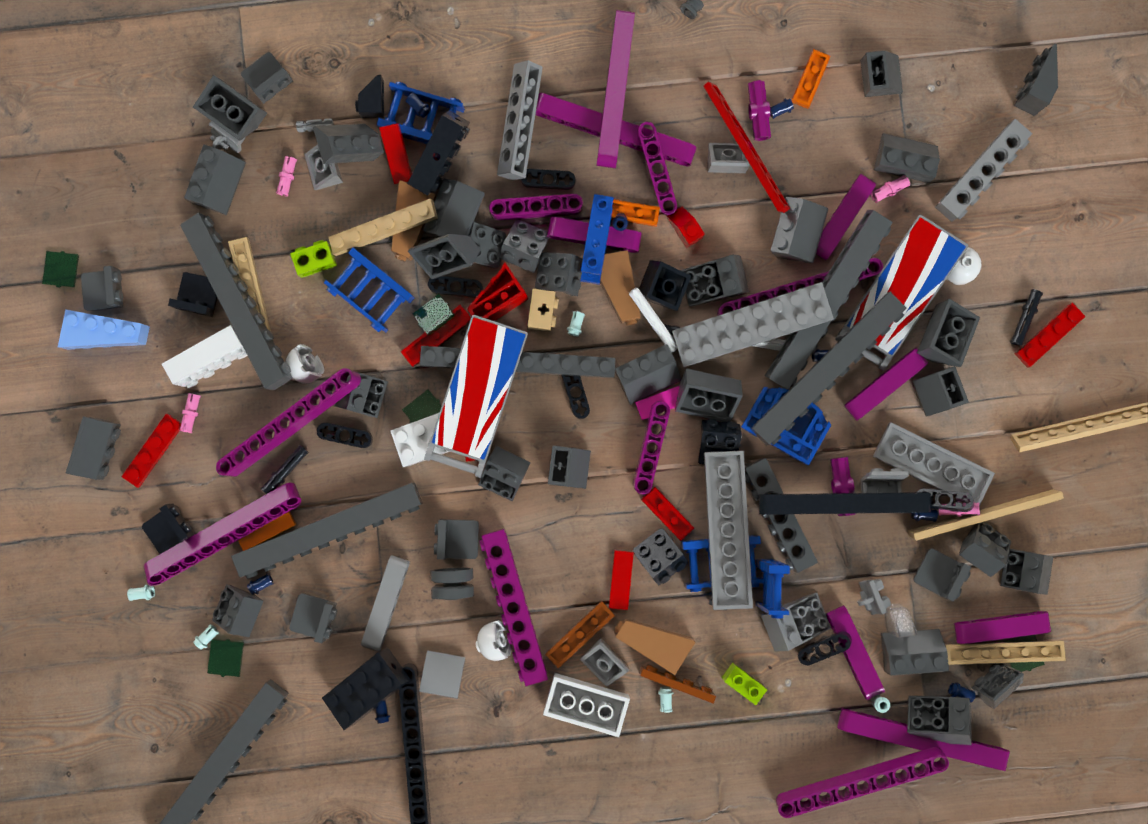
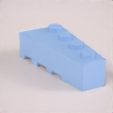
(94, 331)

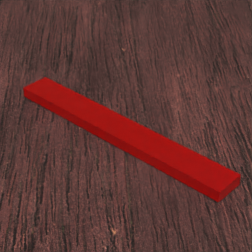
(747, 147)

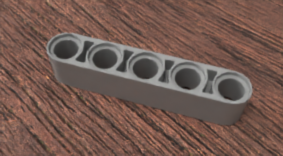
(385, 603)

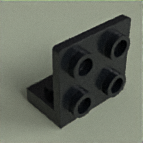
(195, 295)

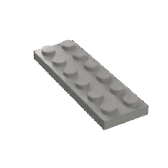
(932, 463)

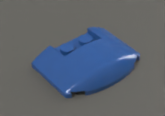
(803, 438)

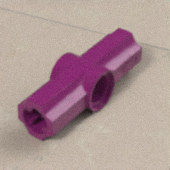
(759, 110)
(841, 481)

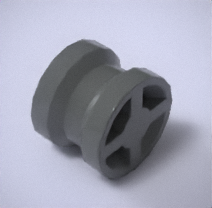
(691, 8)

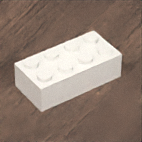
(205, 358)
(414, 440)
(586, 705)

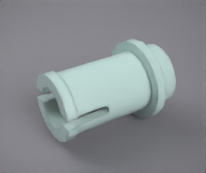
(575, 325)
(146, 592)
(202, 641)
(665, 699)
(881, 703)

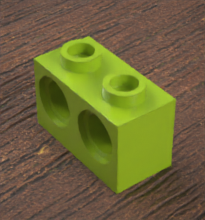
(314, 264)
(744, 683)

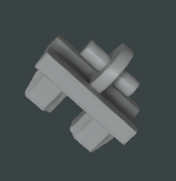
(223, 139)
(871, 597)

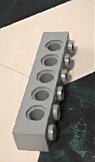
(519, 120)
(1014, 133)

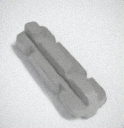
(302, 126)

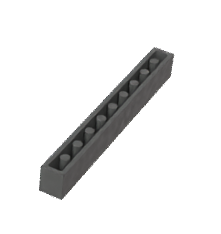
(837, 284)
(236, 301)
(530, 362)
(828, 368)
(326, 530)
(227, 754)

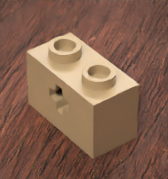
(539, 299)

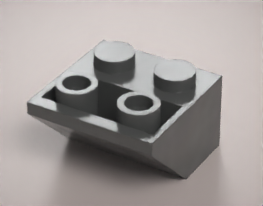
(881, 74)
(940, 391)
(366, 397)
(569, 467)
(504, 473)
(986, 548)
(1027, 572)
(237, 611)

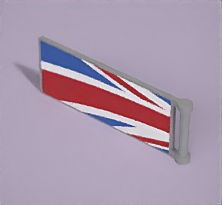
(914, 278)
(477, 393)

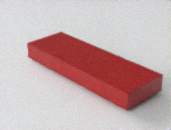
(396, 153)
(667, 513)
(621, 580)

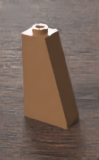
(410, 238)
(617, 283)
(657, 644)

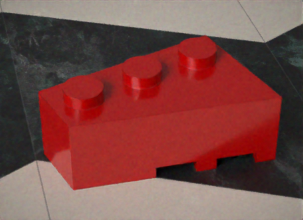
(499, 296)

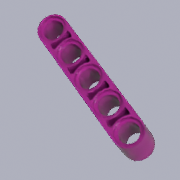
(660, 177)
(544, 201)
(844, 215)
(576, 232)
(886, 384)
(653, 457)
(1002, 627)
(856, 654)

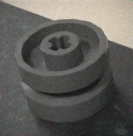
(452, 583)

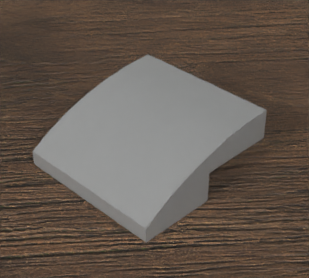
(442, 674)

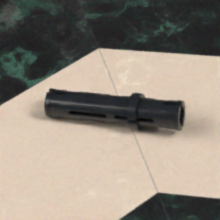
(1034, 297)
(285, 469)

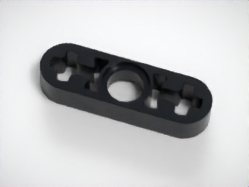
(533, 184)
(470, 283)
(584, 404)
(329, 437)
(959, 497)
(827, 640)

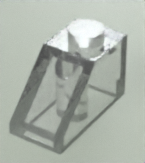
(899, 621)

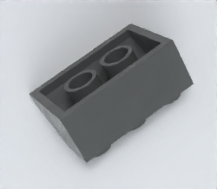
(229, 109)
(347, 143)
(907, 157)
(214, 180)
(455, 209)
(799, 230)
(445, 254)
(948, 334)
(648, 374)
(708, 395)
(93, 448)
(914, 653)

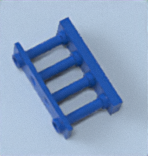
(407, 129)
(596, 239)
(372, 271)
(692, 547)
(772, 587)

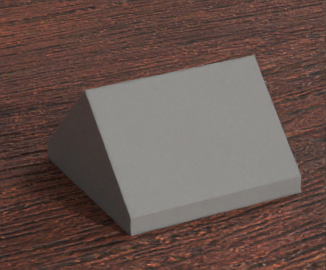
(726, 158)
(322, 174)
(604, 662)

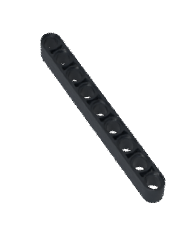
(844, 503)
(417, 742)

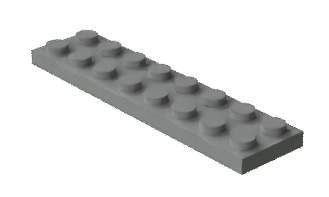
(753, 324)
(728, 530)

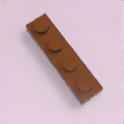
(579, 634)
(670, 680)

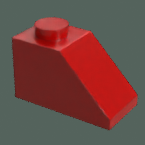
(686, 227)

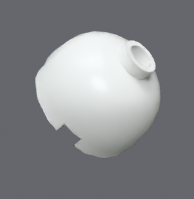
(966, 268)
(304, 365)
(492, 641)

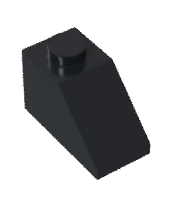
(371, 99)

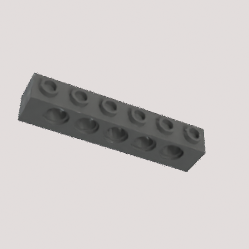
(806, 556)

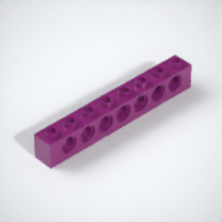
(538, 672)

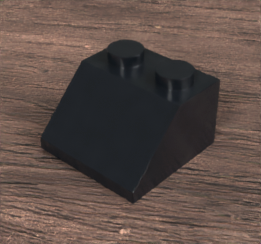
(664, 285)

